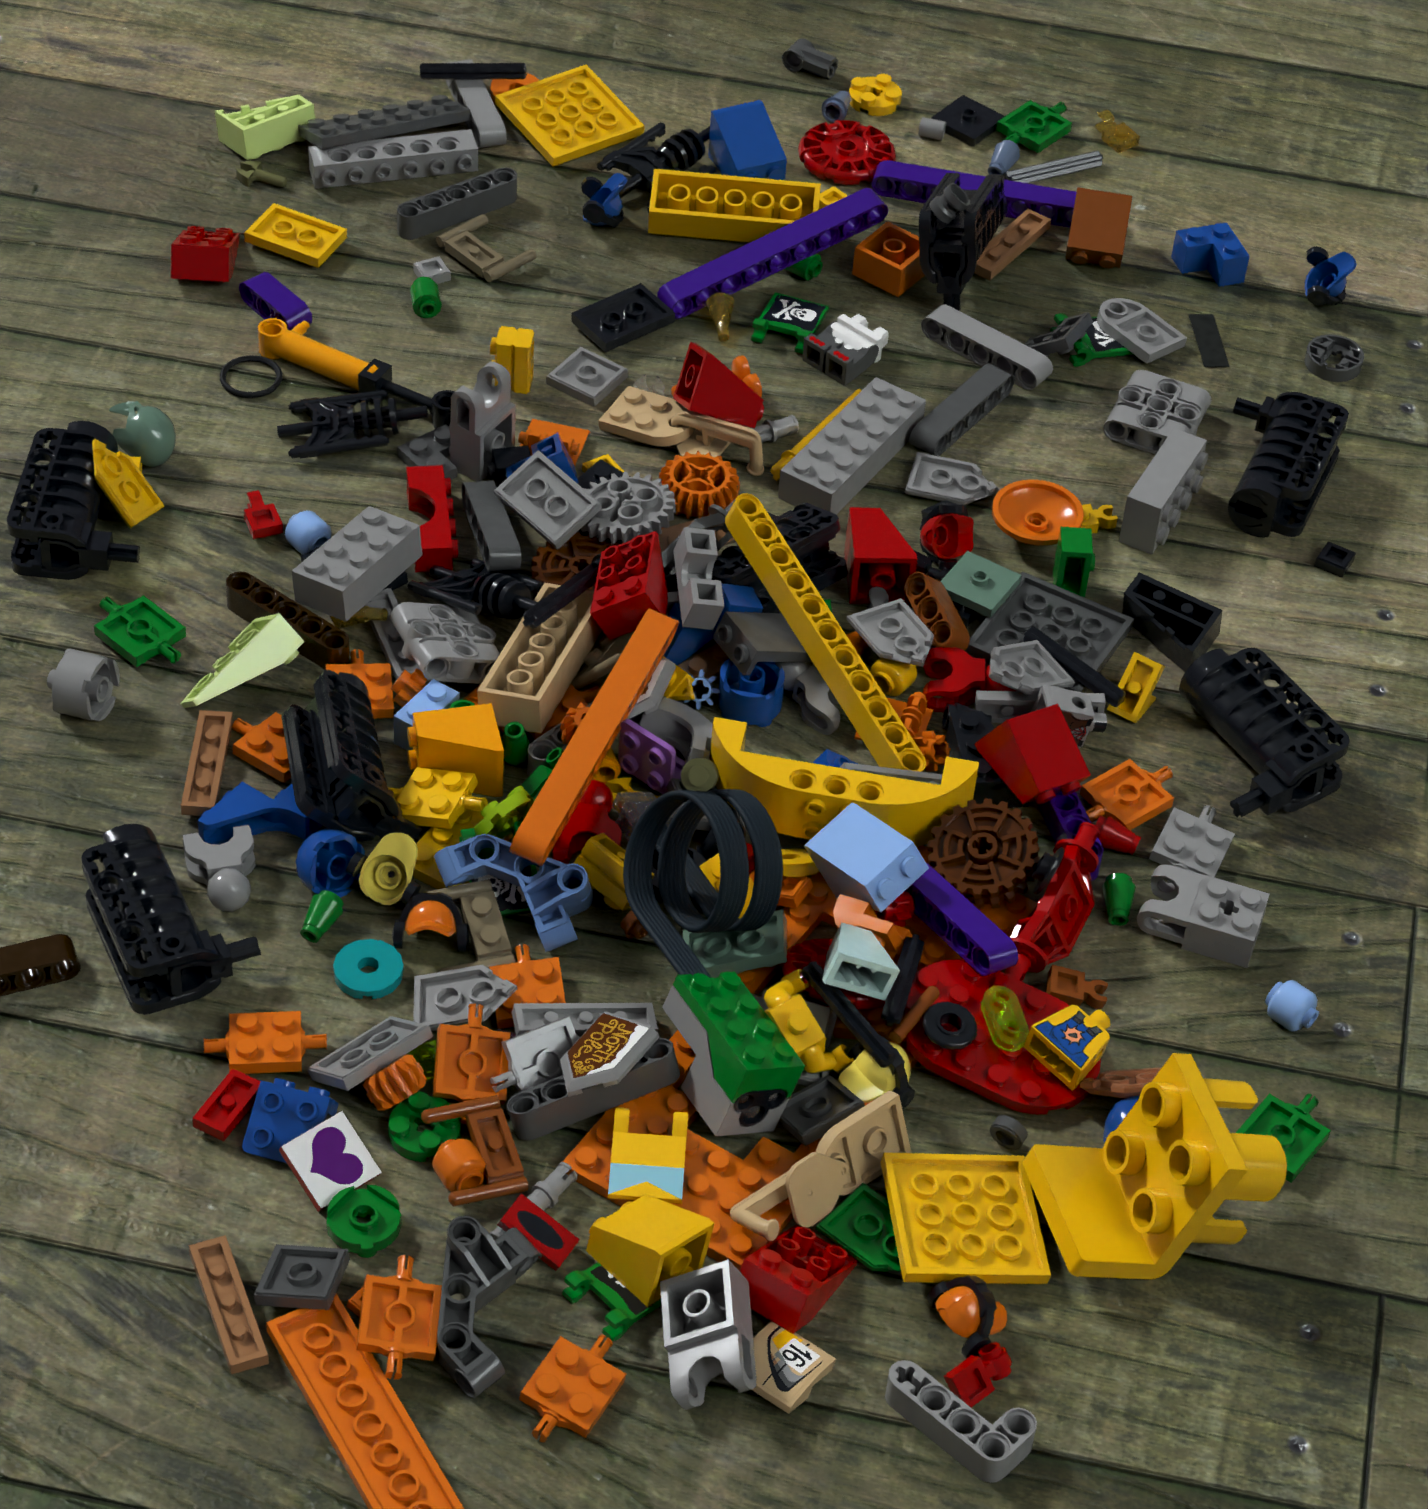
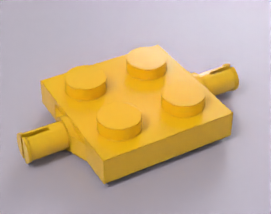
(438, 797)

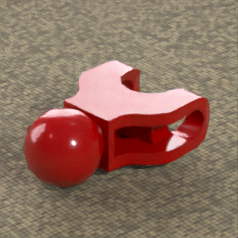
(958, 676)
(588, 820)

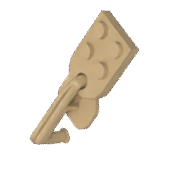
(666, 422)
(842, 1162)

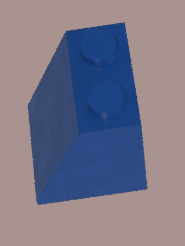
(745, 142)

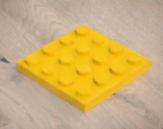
(569, 115)
(964, 1218)

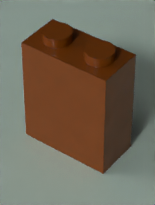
(1098, 228)

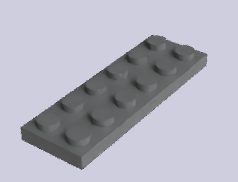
(383, 123)

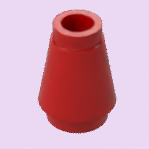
(1116, 836)

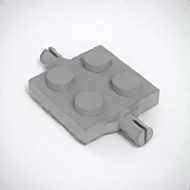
(1192, 842)
(536, 1055)

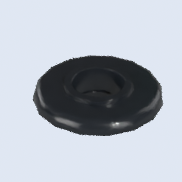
(1046, 869)
(953, 1014)

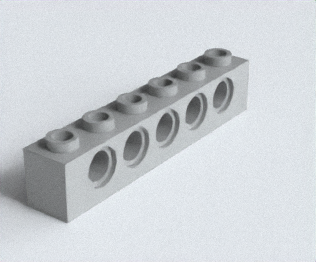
(394, 159)

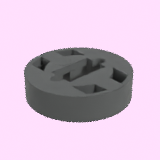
(1323, 347)

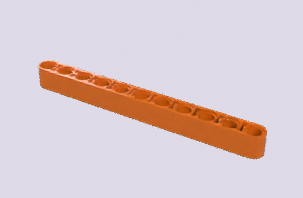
(593, 738)

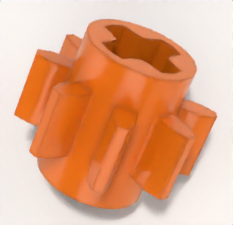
(408, 686)
(933, 748)

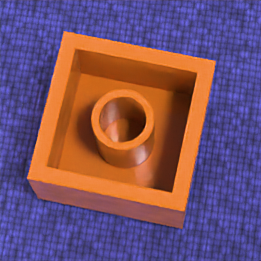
(889, 259)

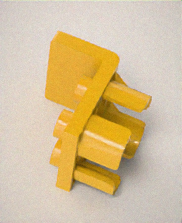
(1156, 1178)

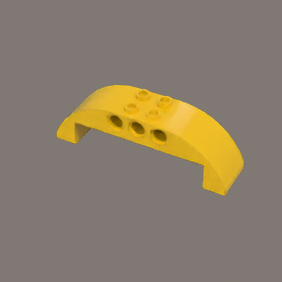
(810, 795)

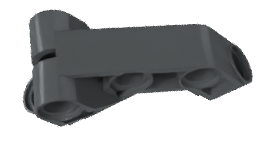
(481, 1272)

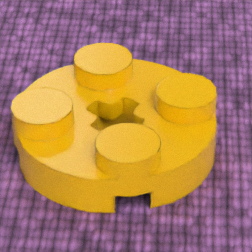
(875, 94)

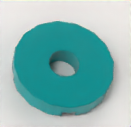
(368, 953)

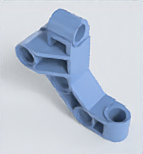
(547, 893)

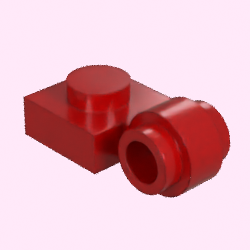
(973, 1376)

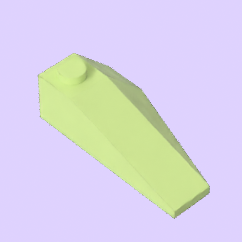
(254, 651)

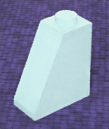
(859, 963)

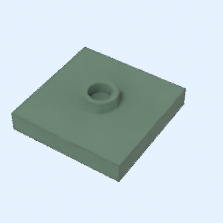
(980, 583)

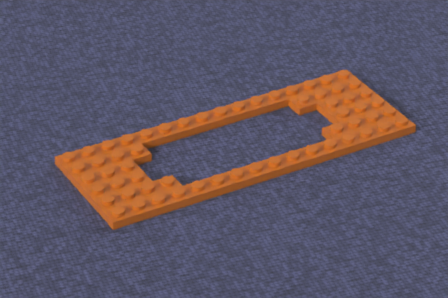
(713, 1175)

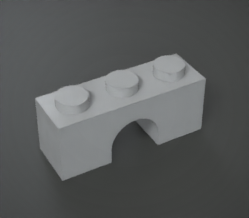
(698, 594)

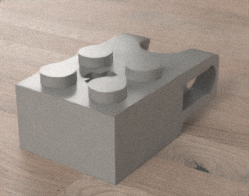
(481, 421)
(1204, 914)
(707, 1331)

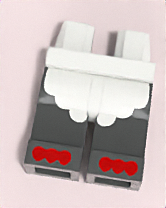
(846, 346)

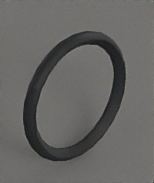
(273, 387)

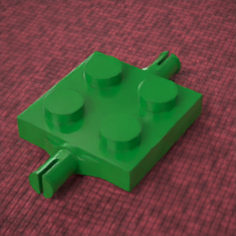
(1035, 125)
(139, 630)
(1292, 1127)

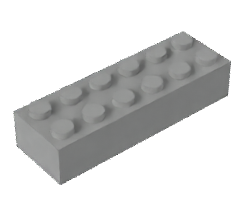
(852, 447)

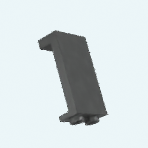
(758, 638)

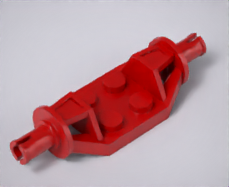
(1061, 910)

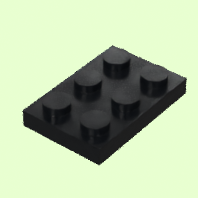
(623, 317)

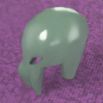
(146, 434)

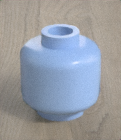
(307, 531)
(1292, 1005)

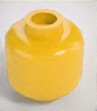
(893, 676)

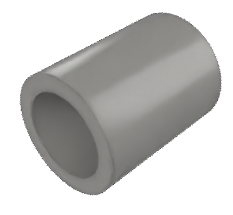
(932, 128)

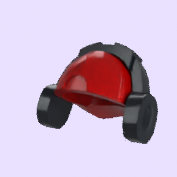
(946, 534)

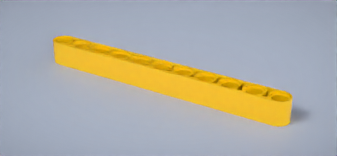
(822, 636)

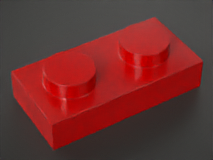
(227, 1105)

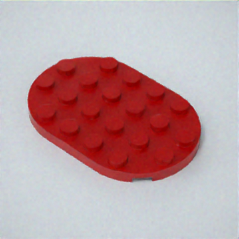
(1002, 1076)

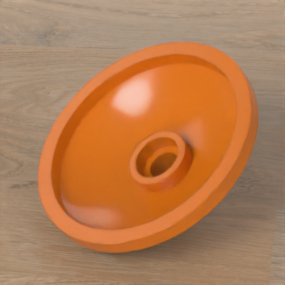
(1035, 511)

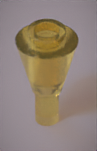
(721, 307)
(363, 615)

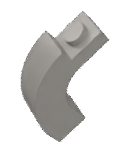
(681, 728)

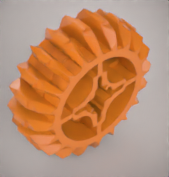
(699, 482)

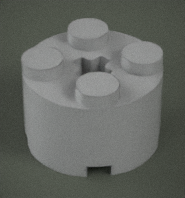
(84, 685)

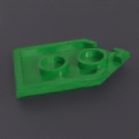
(864, 1229)

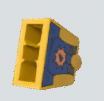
(1069, 1043)

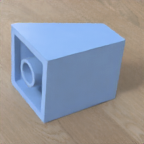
(865, 858)

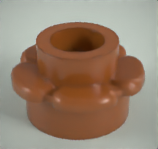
(633, 927)

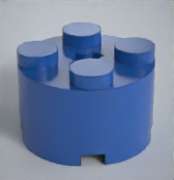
(751, 697)

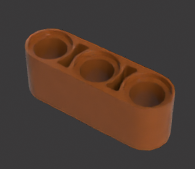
(936, 611)

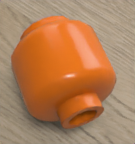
(459, 1165)

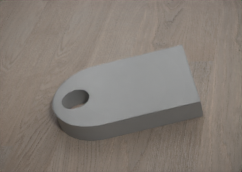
(1139, 329)

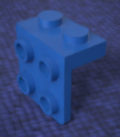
(282, 1115)

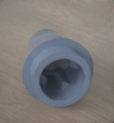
(836, 106)
(1004, 157)

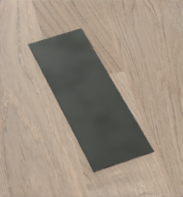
(1208, 340)

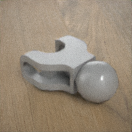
(812, 695)
(222, 867)

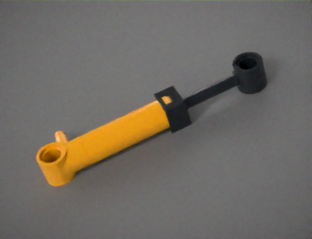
(292, 345)

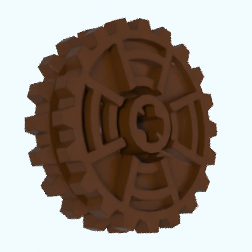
(560, 565)
(988, 829)

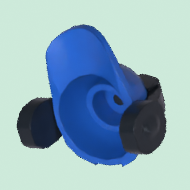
(604, 202)
(1327, 278)

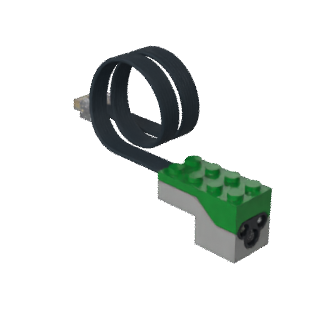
(741, 1058)

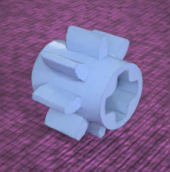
(706, 683)

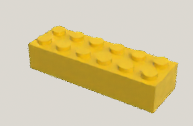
(726, 205)

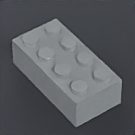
(1163, 491)
(357, 563)

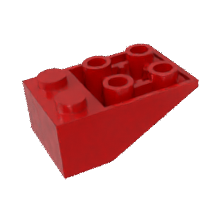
(204, 254)
(629, 584)
(795, 1276)

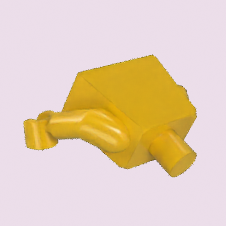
(800, 1027)

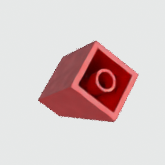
(715, 390)
(876, 556)
(1035, 755)

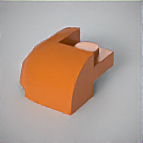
(860, 914)

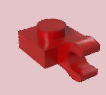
(261, 518)

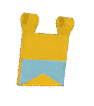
(647, 1161)

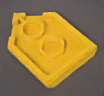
(124, 485)

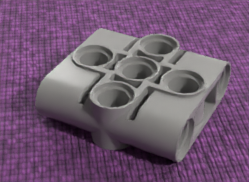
(1152, 408)
(445, 641)

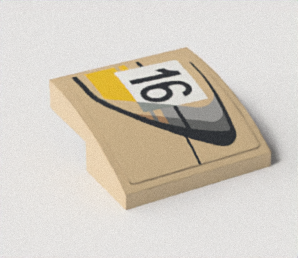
(787, 1366)

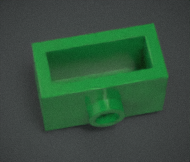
(1074, 559)

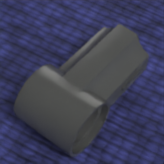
(804, 56)

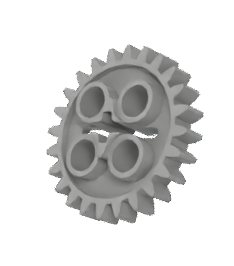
(630, 507)

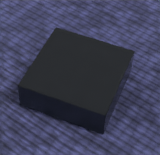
(1335, 559)

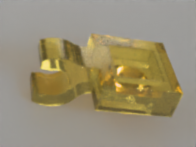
(1117, 136)

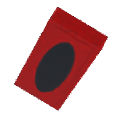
(541, 1230)

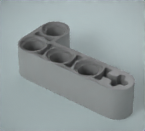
(914, 1391)

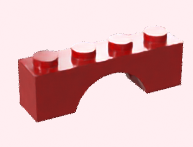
(428, 495)

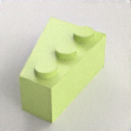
(264, 128)

